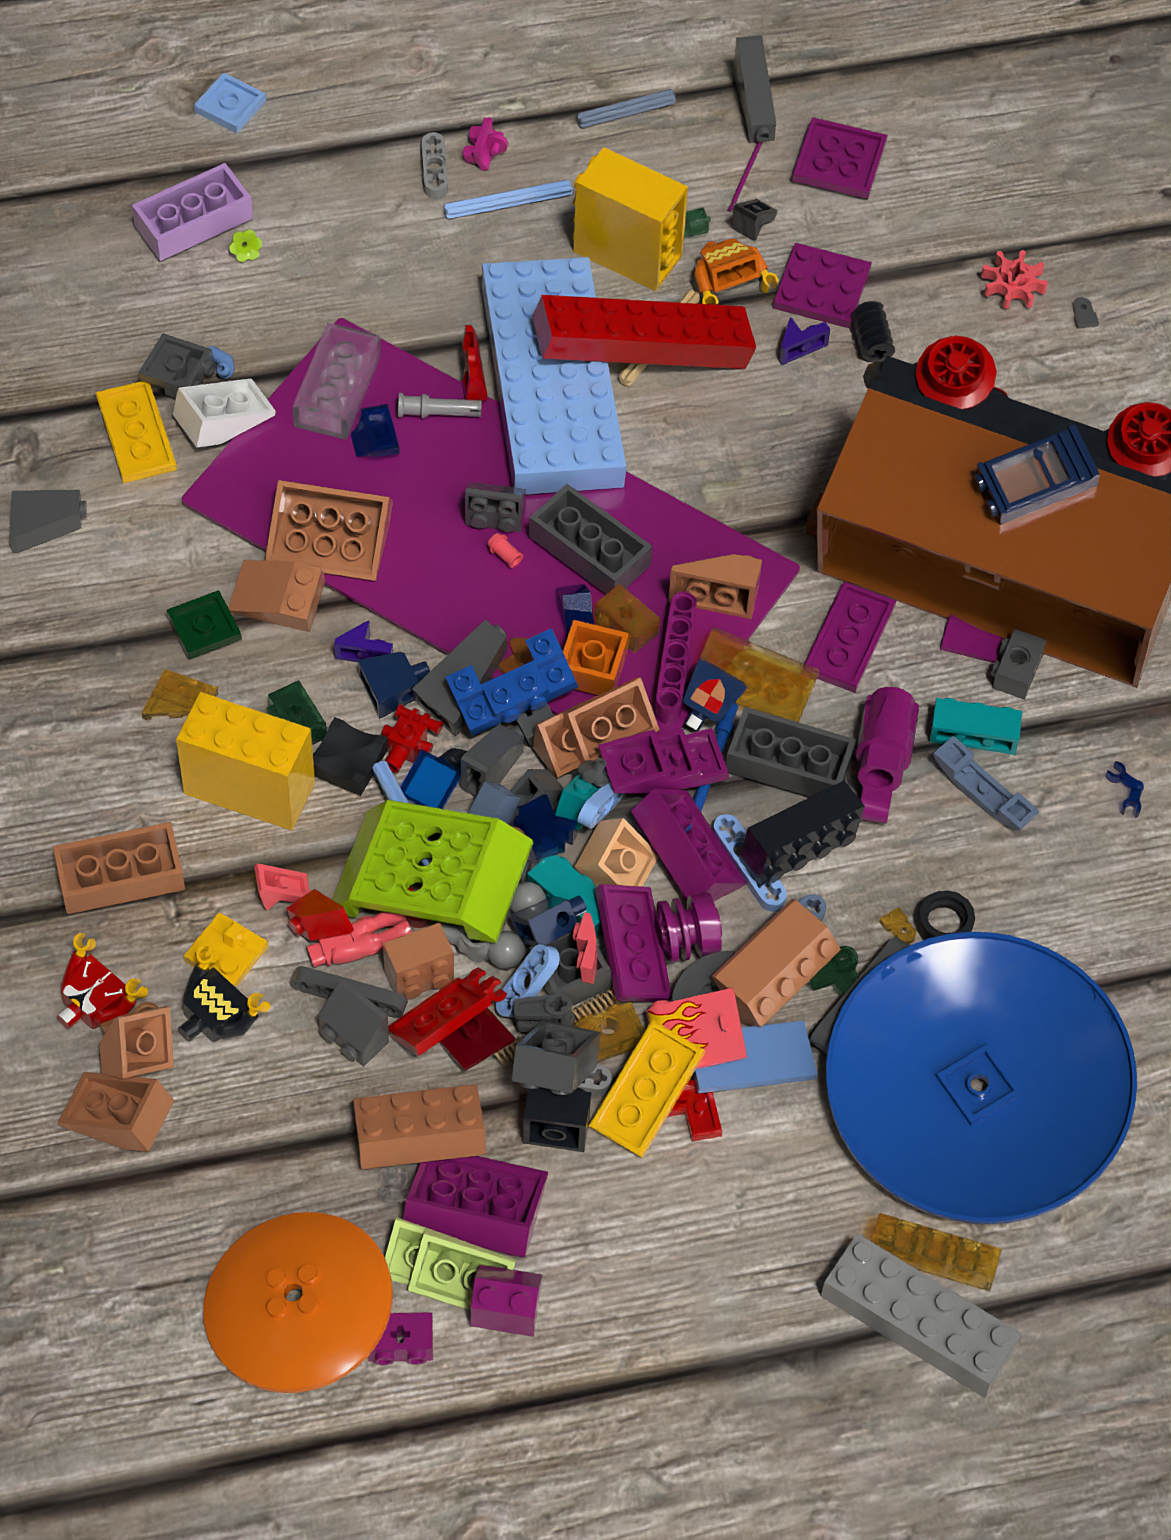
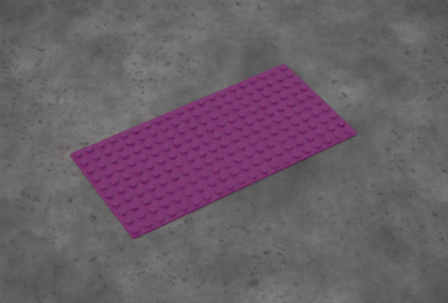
(435, 568)

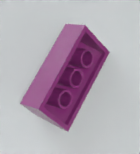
(691, 858)

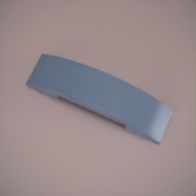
(981, 787)

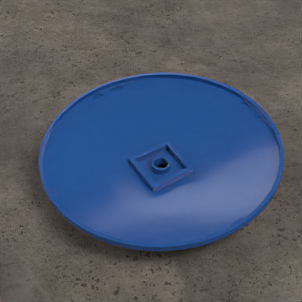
(994, 1013)

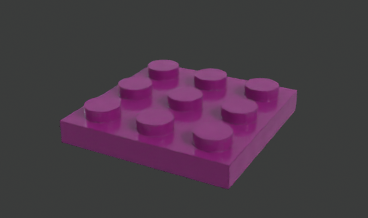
(840, 158)
(822, 285)

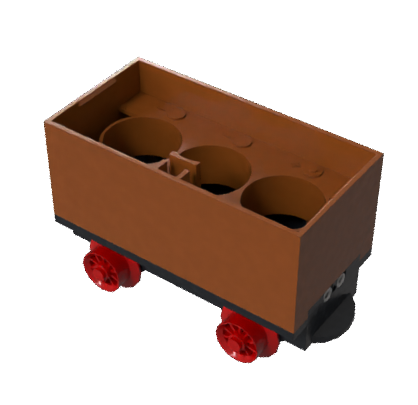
(919, 531)

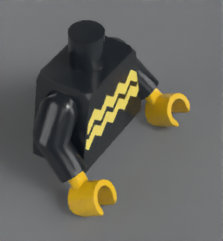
(216, 1004)

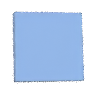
(230, 102)

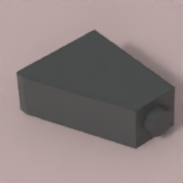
(44, 516)
(490, 758)

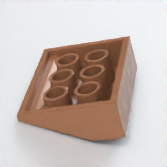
(329, 529)

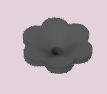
(594, 772)

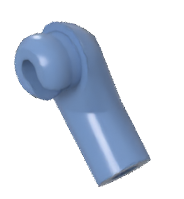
(224, 361)

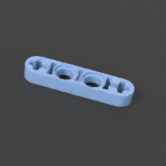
(738, 834)

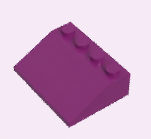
(478, 1201)

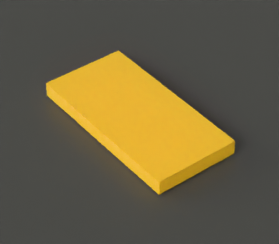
(136, 431)
(647, 1088)

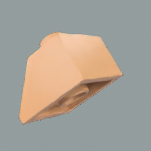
(616, 855)

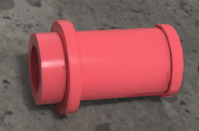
(499, 545)

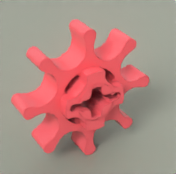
(1023, 284)

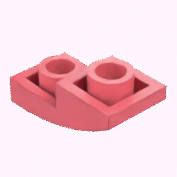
(586, 945)

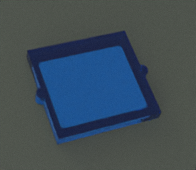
(430, 781)

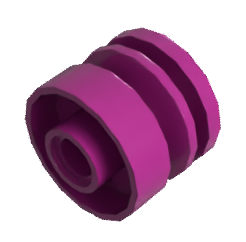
(683, 928)

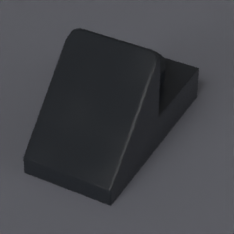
(750, 216)

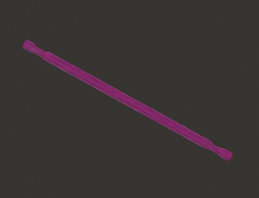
(744, 176)

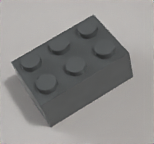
(556, 1057)

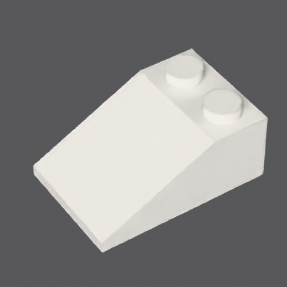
(220, 410)

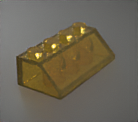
(774, 680)

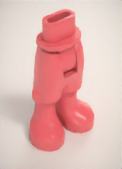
(361, 941)

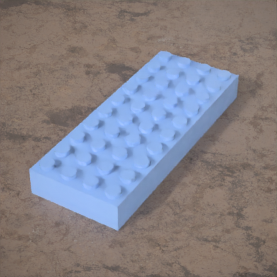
(553, 411)

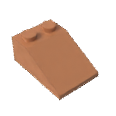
(720, 583)
(278, 592)
(117, 1110)

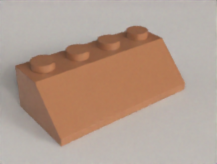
(776, 962)

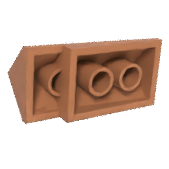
(576, 732)

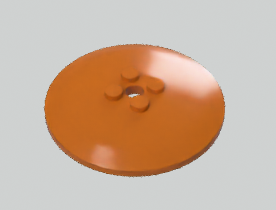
(307, 1340)

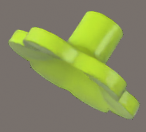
(249, 249)

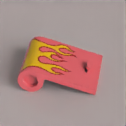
(702, 1023)

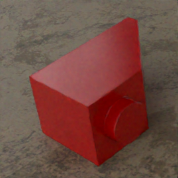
(318, 917)

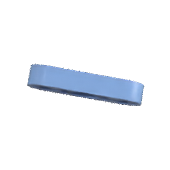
(598, 806)
(540, 965)

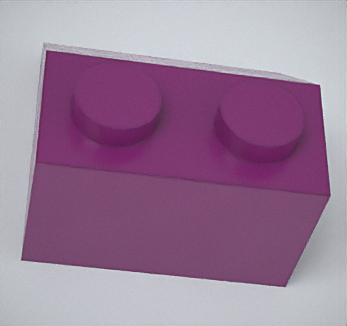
(505, 1300)

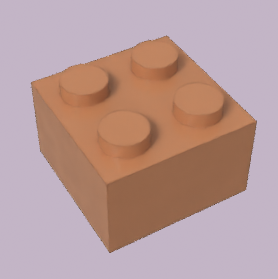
(419, 961)

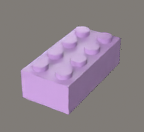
(192, 211)

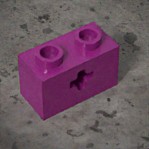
(417, 1335)

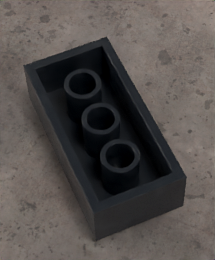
(801, 833)

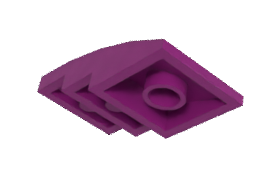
(663, 761)

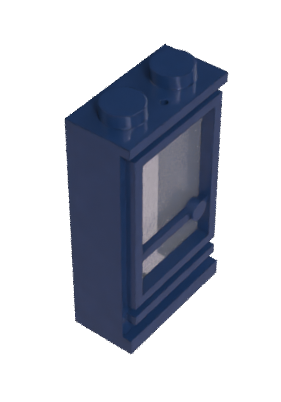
(1036, 475)

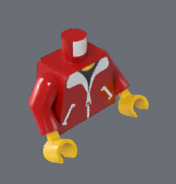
(93, 990)

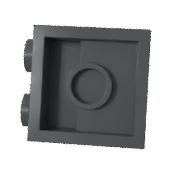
(177, 364)

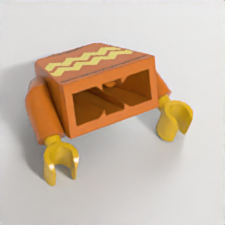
(728, 265)

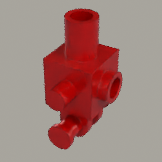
(409, 736)

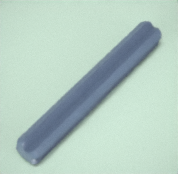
(626, 108)

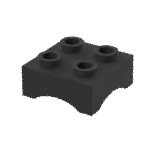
(348, 756)

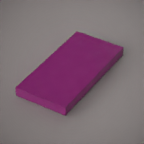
(850, 636)
(633, 943)

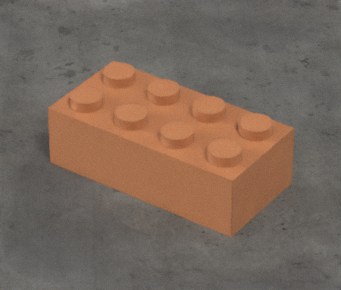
(119, 868)
(419, 1126)

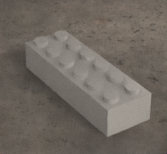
(921, 1315)

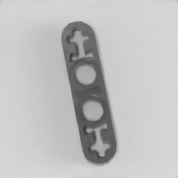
(323, 983)

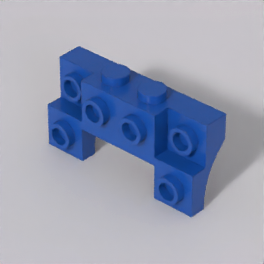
(515, 691)

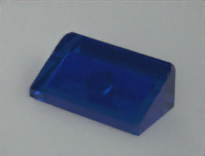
(542, 827)

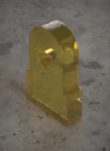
(896, 922)

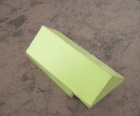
(438, 1263)

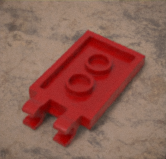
(445, 1011)

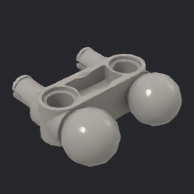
(509, 948)

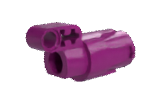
(885, 748)

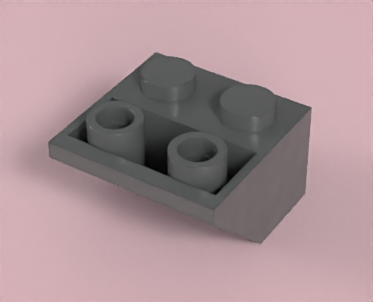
(494, 506)

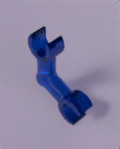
(1136, 787)

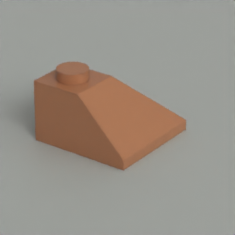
(138, 1044)

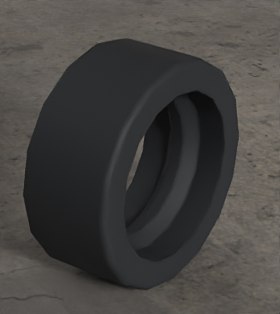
(949, 900)

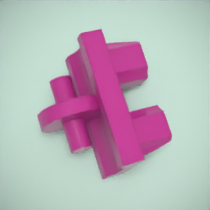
(487, 144)

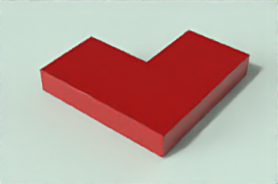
(699, 1112)

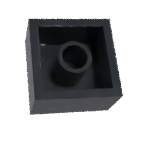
(557, 1119)

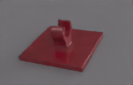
(477, 1040)

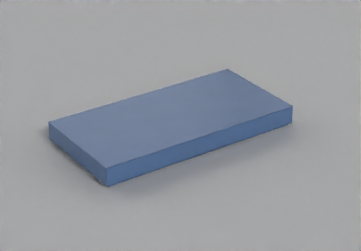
(774, 1056)

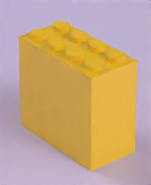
(629, 218)
(246, 760)

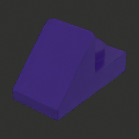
(801, 343)
(357, 645)

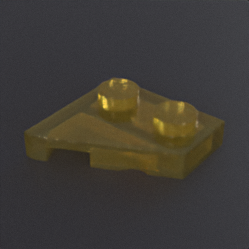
(175, 695)

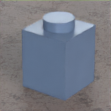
(495, 802)

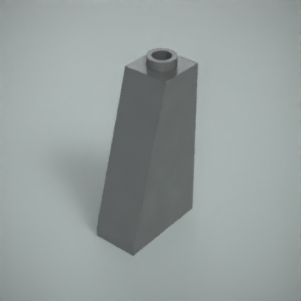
(754, 89)
(483, 651)

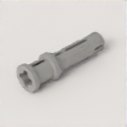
(426, 406)

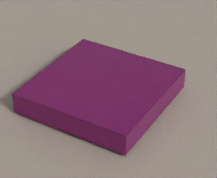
(970, 641)

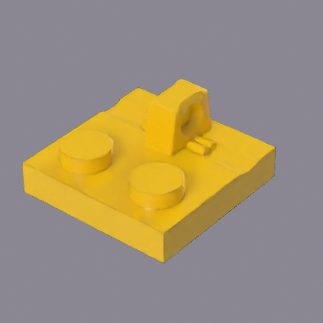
(236, 947)

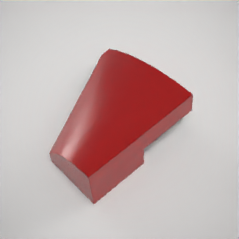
(473, 378)

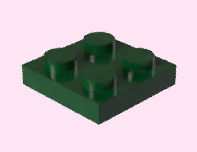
(204, 624)

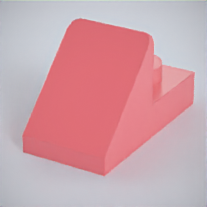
(280, 884)

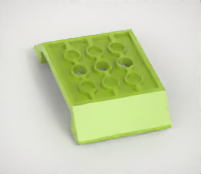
(465, 884)

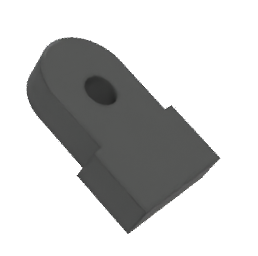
(1084, 313)

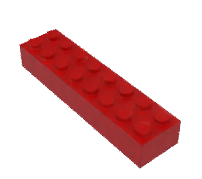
(643, 332)

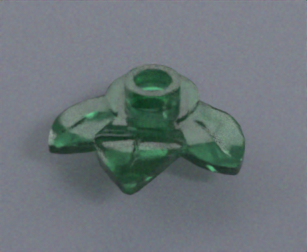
(837, 971)

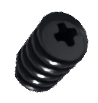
(873, 331)

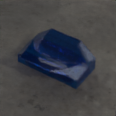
(375, 433)

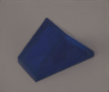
(575, 605)

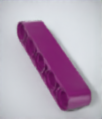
(675, 668)

